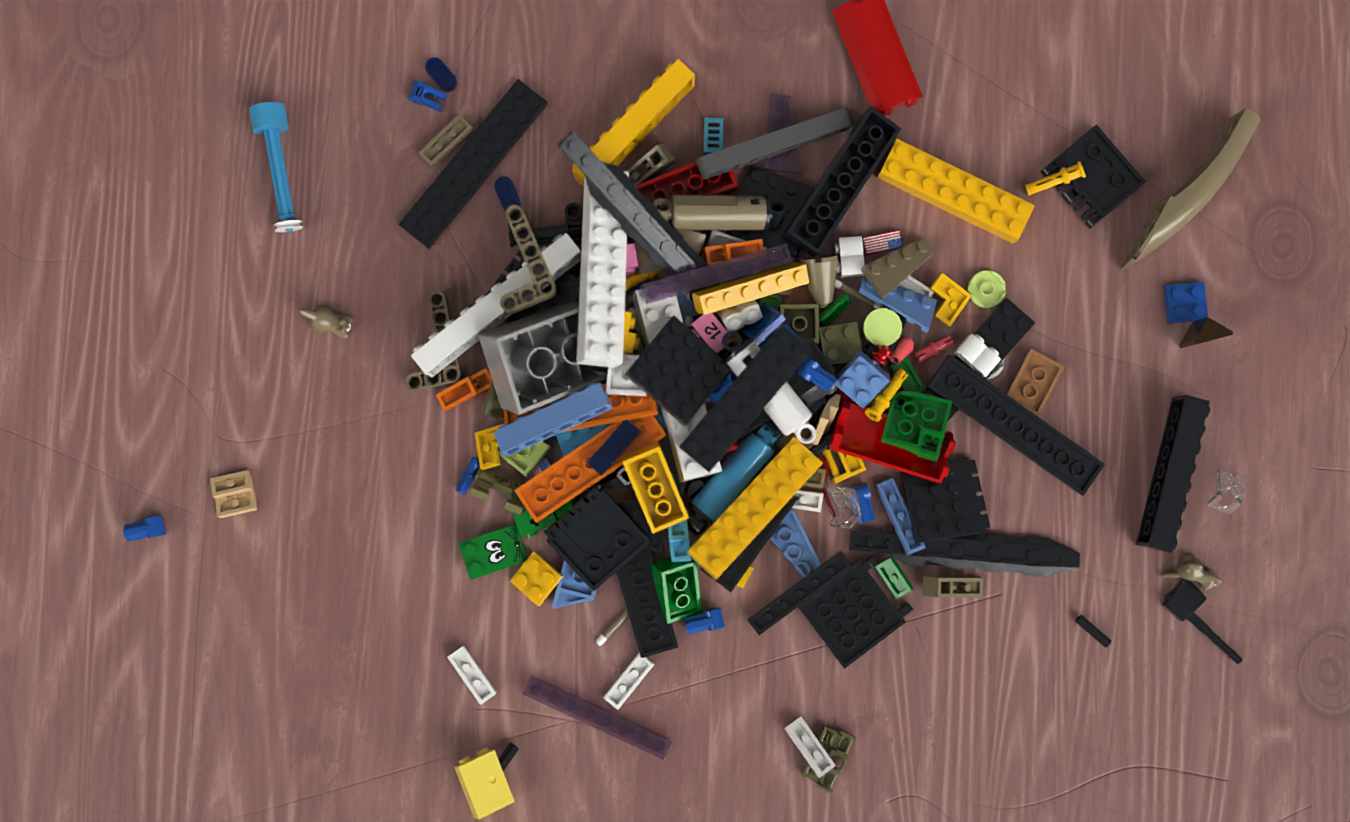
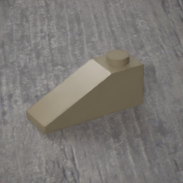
(651, 164)
(952, 586)

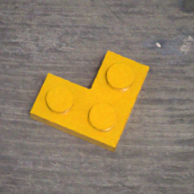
(953, 298)
(487, 448)

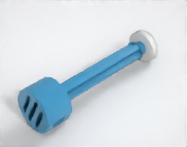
(271, 120)

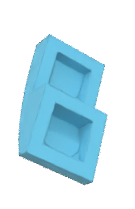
(679, 542)

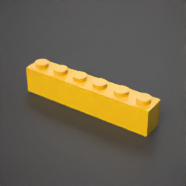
(750, 288)

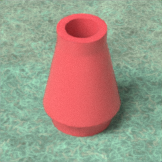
(903, 347)

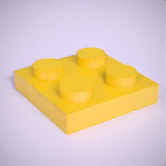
(536, 578)

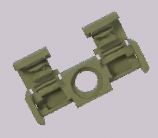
(488, 479)
(839, 743)

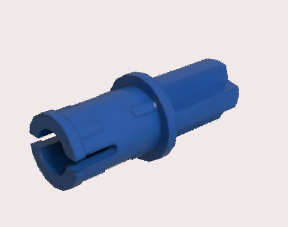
(468, 476)

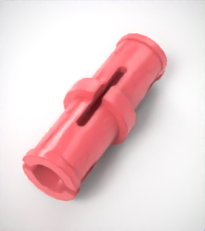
(934, 348)

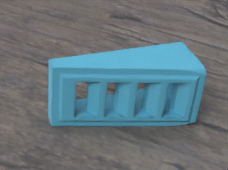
(707, 150)

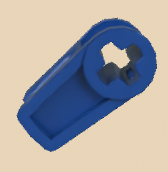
(421, 91)

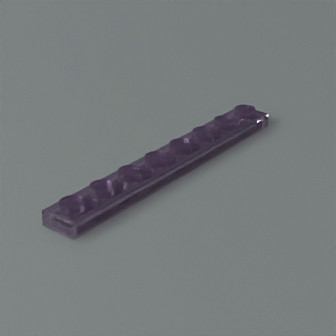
(716, 273)
(597, 717)

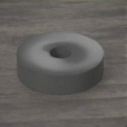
(816, 410)

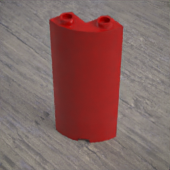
(877, 55)
(862, 438)

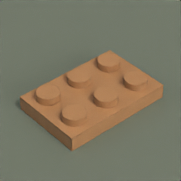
(1035, 381)

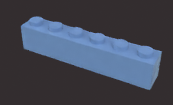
(553, 419)

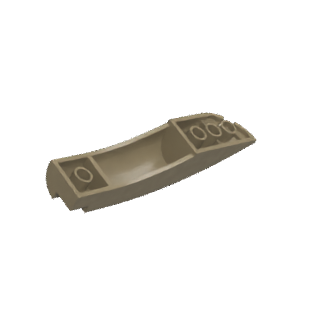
(1179, 209)

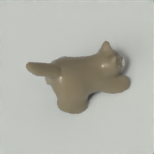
(323, 320)
(1193, 570)

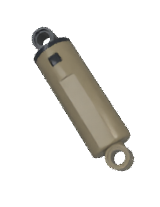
(721, 212)

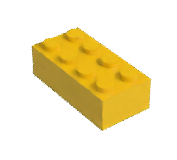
(654, 487)

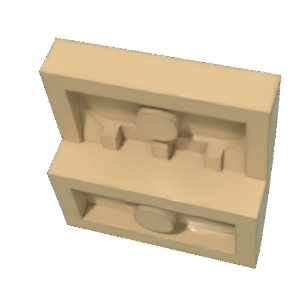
(826, 418)
(233, 494)

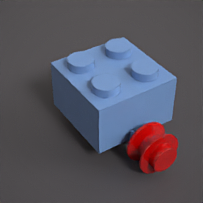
(863, 376)

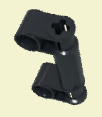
(546, 234)

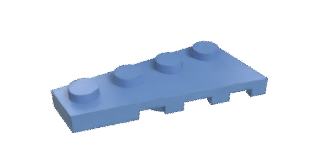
(910, 304)
(795, 544)

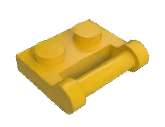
(851, 465)

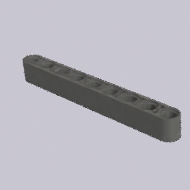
(774, 143)

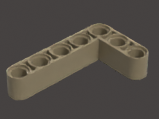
(531, 262)
(444, 380)

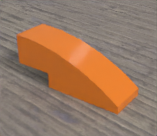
(724, 252)
(465, 390)

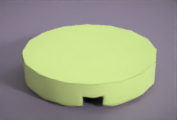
(986, 289)
(882, 327)

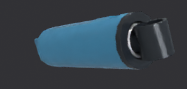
(735, 477)

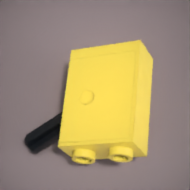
(484, 780)

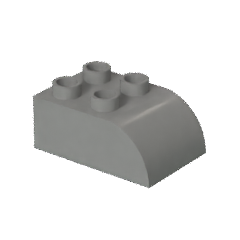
(537, 359)

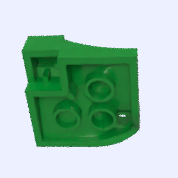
(917, 424)

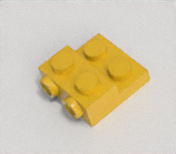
(630, 339)

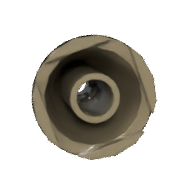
(821, 278)

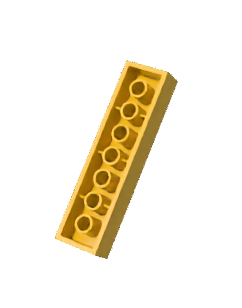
(642, 116)
(955, 191)
(754, 508)

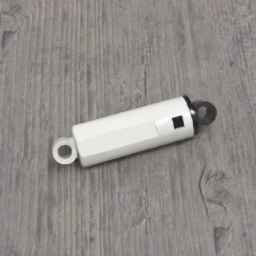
(785, 407)

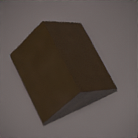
(1203, 331)

